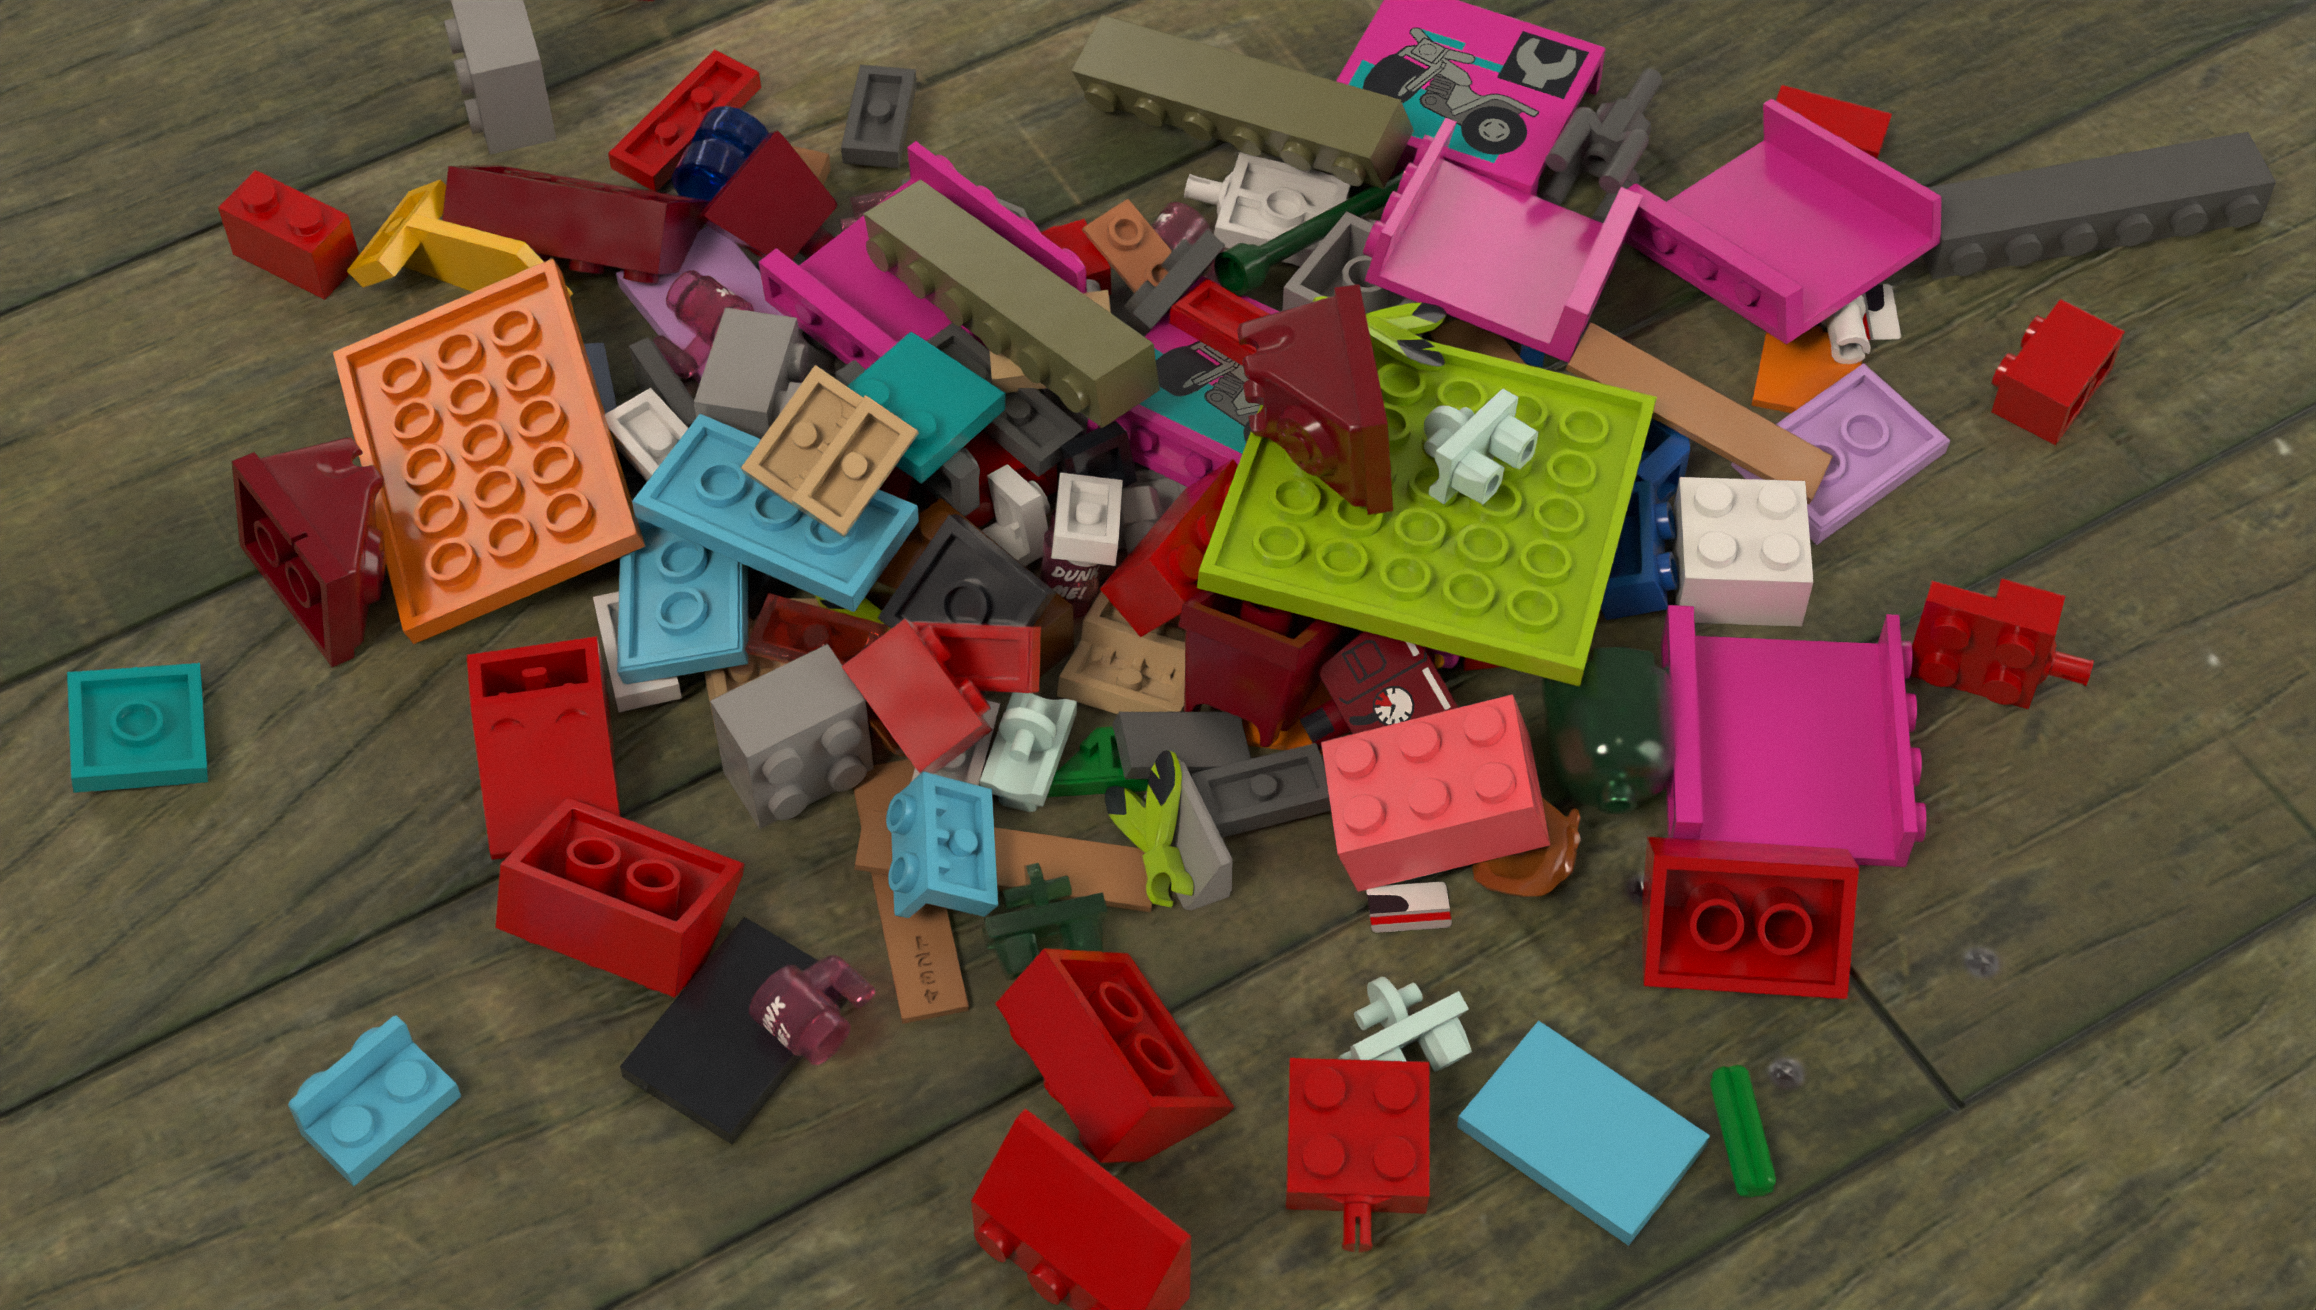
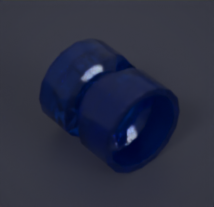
(717, 151)

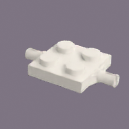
(1266, 200)

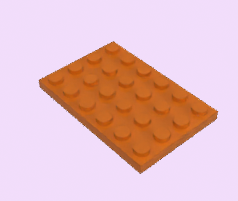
(487, 451)

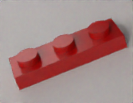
(661, 137)

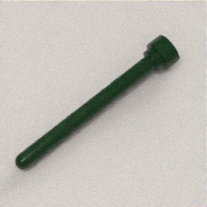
(1245, 265)

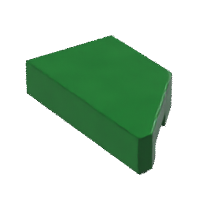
(1094, 768)

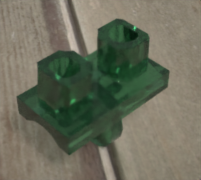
(1016, 932)

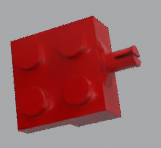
(1993, 644)
(1358, 1140)

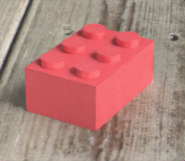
(1434, 793)

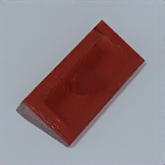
(794, 628)

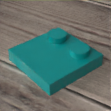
(932, 396)
(136, 727)

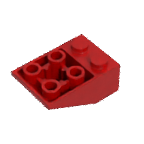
(540, 735)

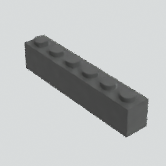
(2099, 204)

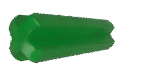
(1742, 1131)

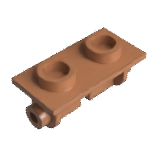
(1129, 245)

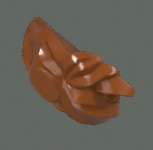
(1536, 870)

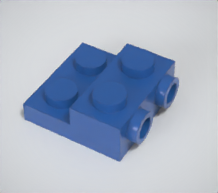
(1640, 565)

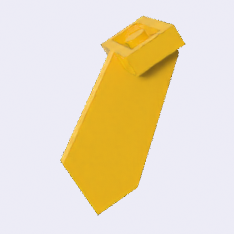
(437, 248)

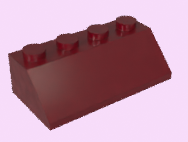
(577, 218)

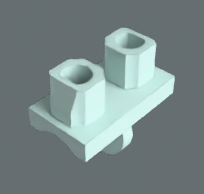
(1468, 442)
(1028, 750)
(1434, 1027)

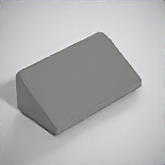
(1200, 848)

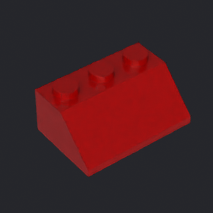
(617, 895)
(1748, 917)
(1111, 1054)
(1077, 1227)

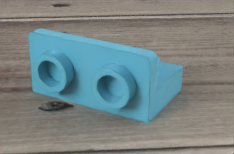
(942, 846)
(372, 1100)

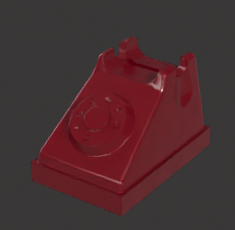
(1322, 395)
(315, 538)
(1254, 659)

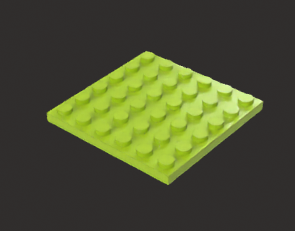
(1462, 577)

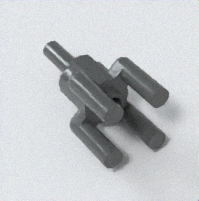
(1603, 145)

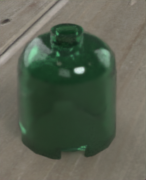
(1613, 732)

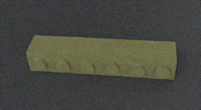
(1243, 102)
(1012, 303)

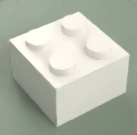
(1743, 550)

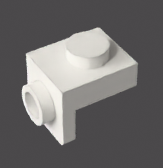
(1019, 514)

